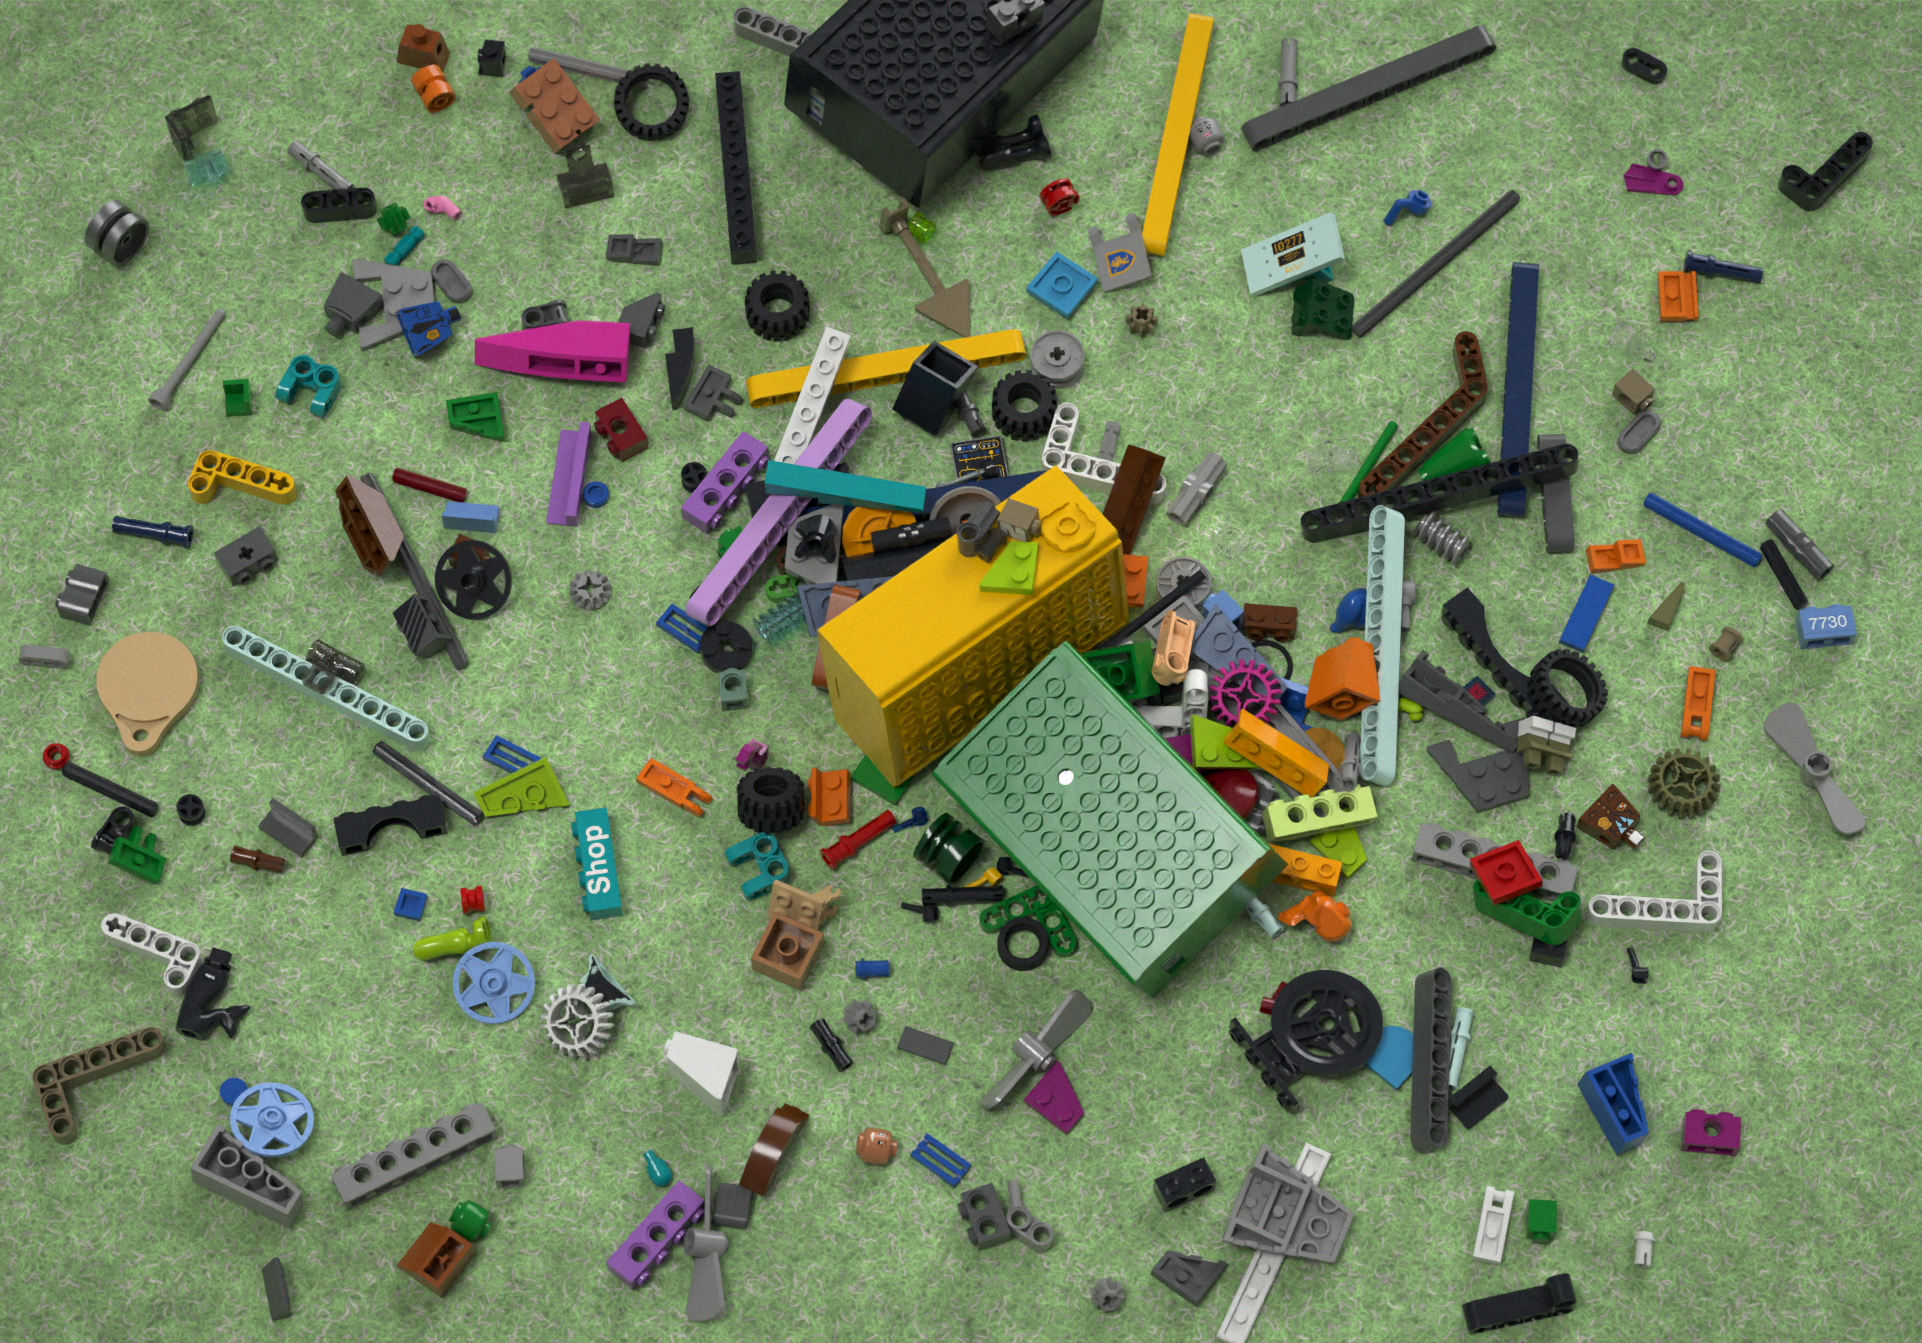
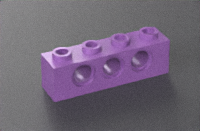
(743, 449)
(678, 1199)

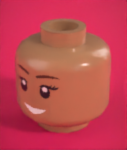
(876, 1146)

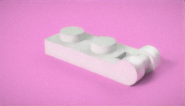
(1492, 1226)

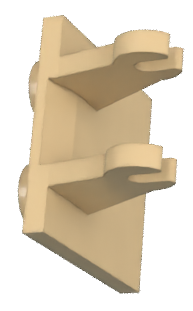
(802, 906)

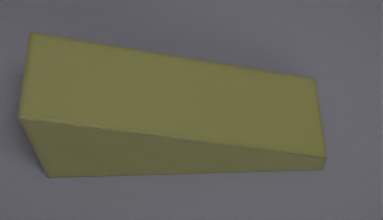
(1664, 613)

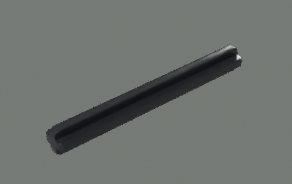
(427, 782)

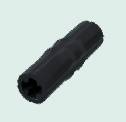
(911, 535)

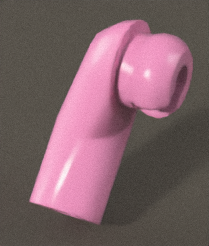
(442, 204)

